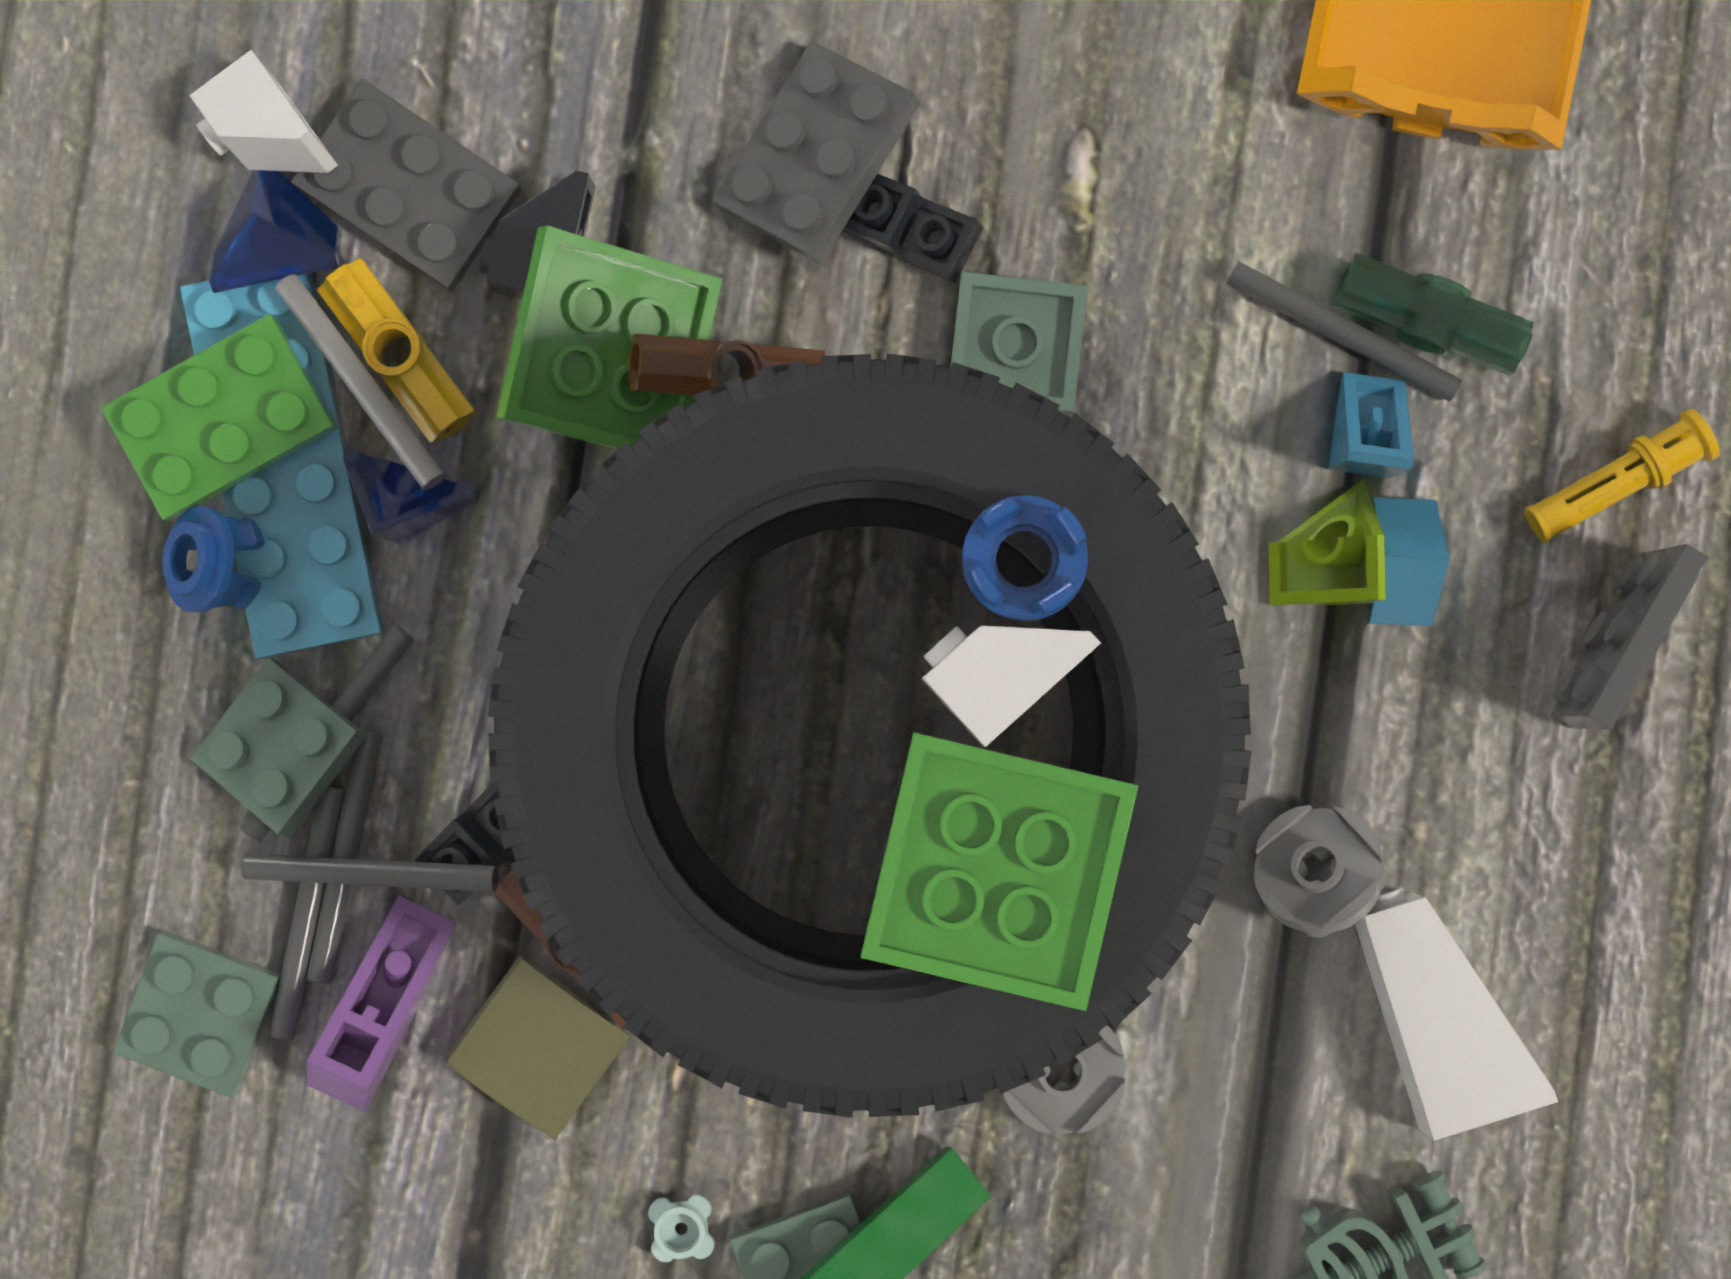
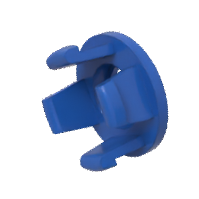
(1054, 526)
(213, 580)

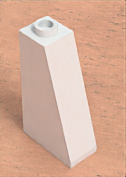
(1445, 1027)

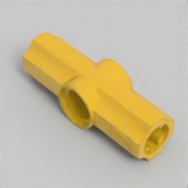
(374, 321)

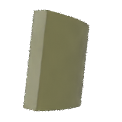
(537, 1047)

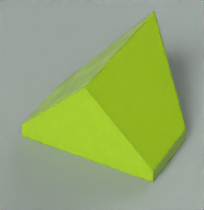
(1331, 556)

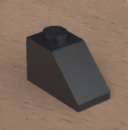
(510, 252)

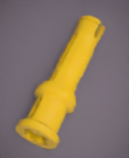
(1647, 463)

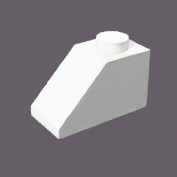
(258, 121)
(1001, 672)

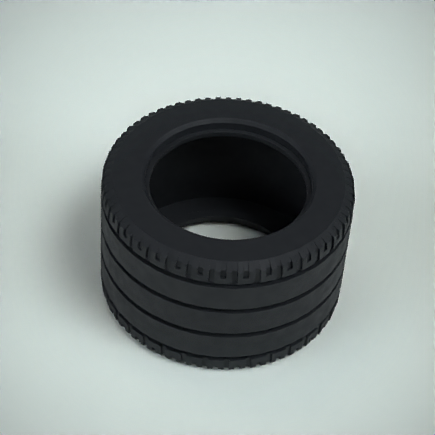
(590, 676)

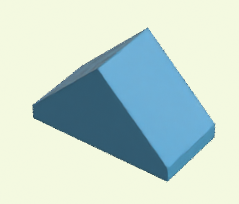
(1371, 427)
(1413, 561)

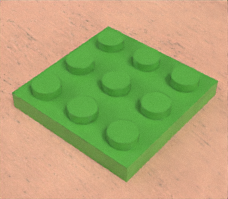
(577, 334)
(999, 871)

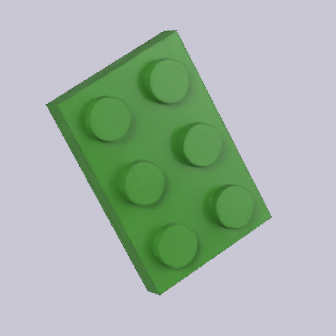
(219, 417)

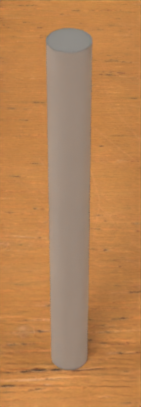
(359, 382)

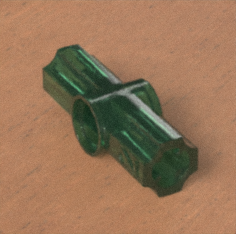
(1433, 314)

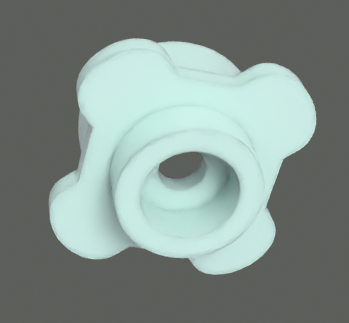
(671, 1244)

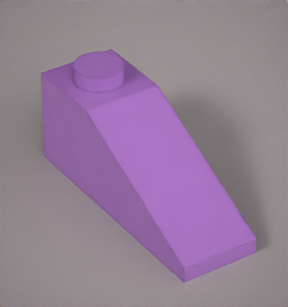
(379, 1005)

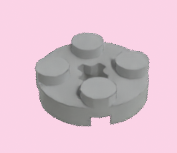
(1316, 905)
(1078, 1105)

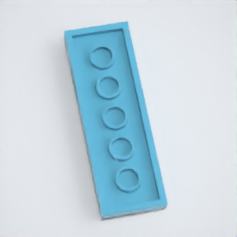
(315, 547)

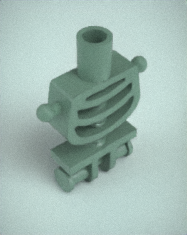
(1391, 1252)

